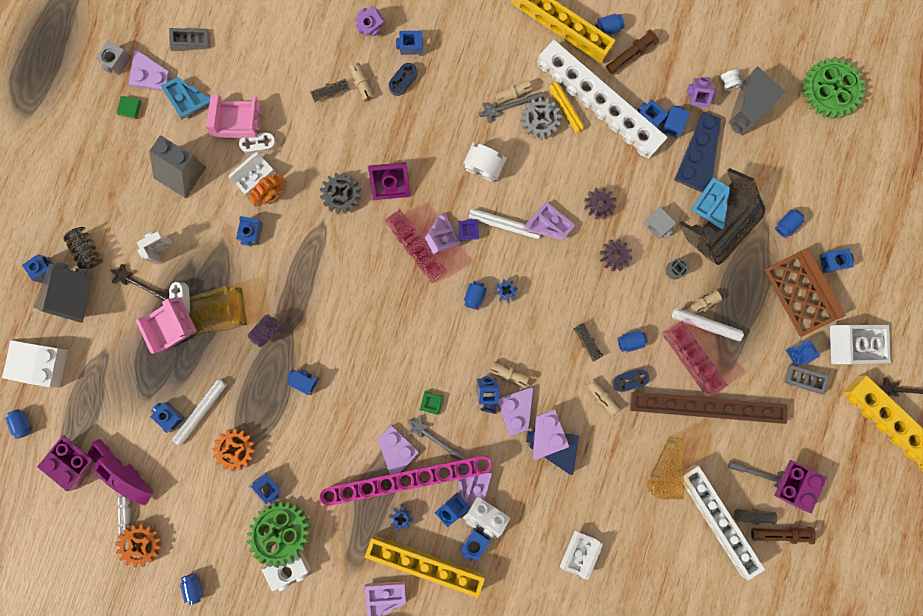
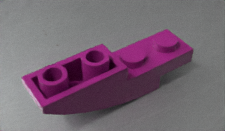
(119, 478)

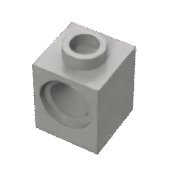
(107, 53)
(660, 223)

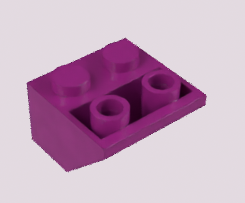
(66, 464)
(800, 486)

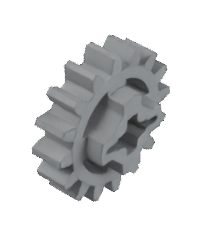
(538, 110)

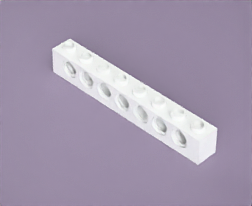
(584, 77)

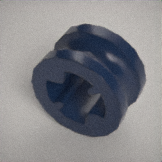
(491, 408)

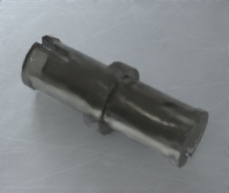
(329, 90)
(588, 342)
(755, 516)

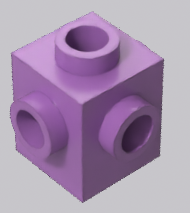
(375, 18)
(701, 92)

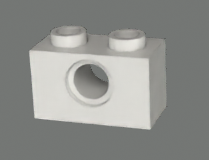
(280, 581)

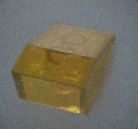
(218, 310)
(668, 472)

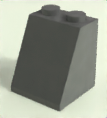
(754, 100)
(175, 166)
(64, 292)

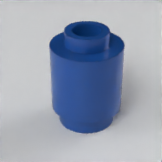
(610, 24)
(790, 223)
(475, 295)
(632, 341)
(18, 423)
(191, 589)

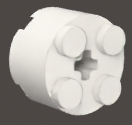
(484, 161)

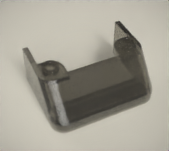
(742, 215)

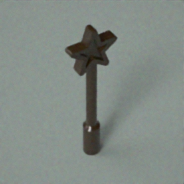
(123, 276)
(892, 389)

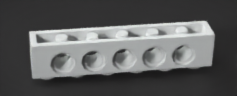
(721, 522)

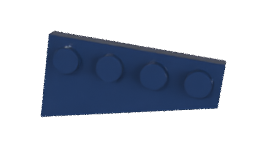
(699, 159)

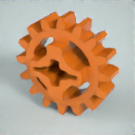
(267, 189)
(231, 442)
(142, 551)

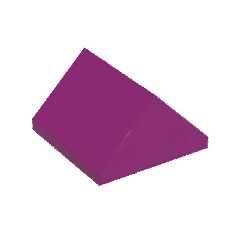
(389, 181)

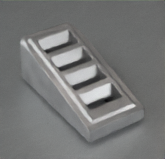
(183, 46)
(823, 383)

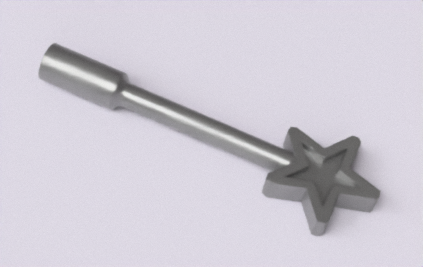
(493, 111)
(420, 428)
(742, 468)

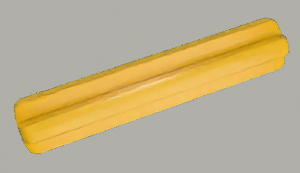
(566, 107)

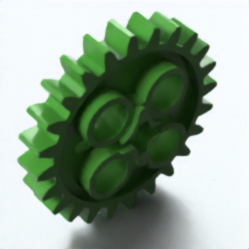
(833, 88)
(285, 549)

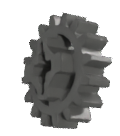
(347, 188)

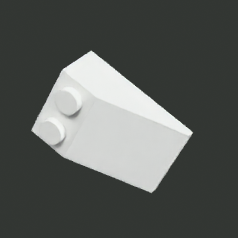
(860, 344)
(35, 364)

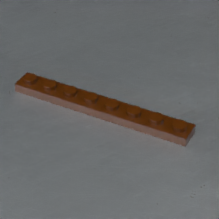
(708, 407)

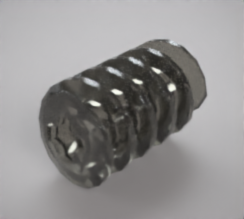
(80, 248)

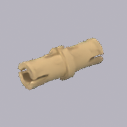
(361, 82)
(513, 92)
(704, 303)
(509, 374)
(603, 397)

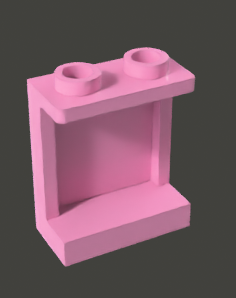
(233, 118)
(166, 326)

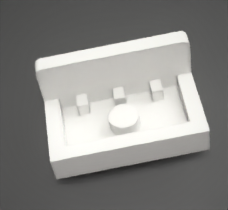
(250, 173)
(152, 244)
(486, 518)
(581, 555)

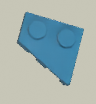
(184, 98)
(713, 202)

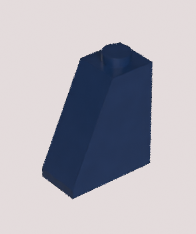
(564, 458)

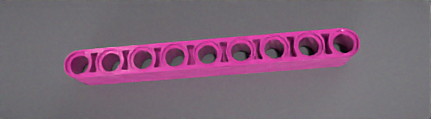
(397, 484)

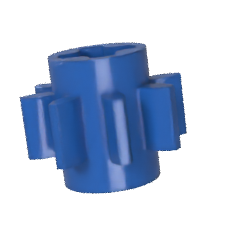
(507, 296)
(396, 520)

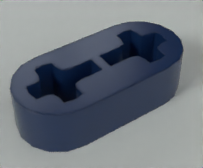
(399, 76)
(628, 376)

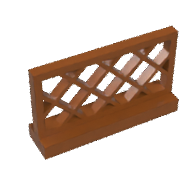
(820, 287)

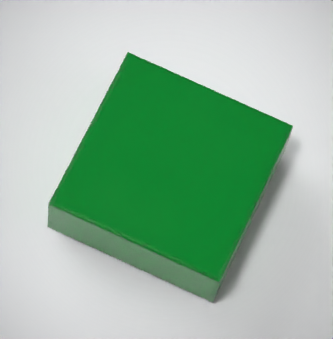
(128, 107)
(431, 403)

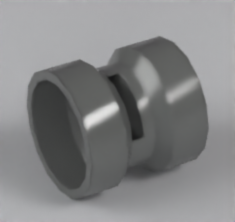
(675, 272)

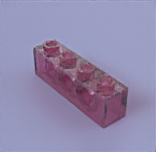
(415, 246)
(694, 358)

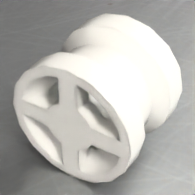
(732, 80)

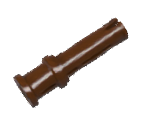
(639, 47)
(792, 534)

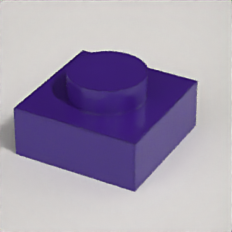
(468, 230)

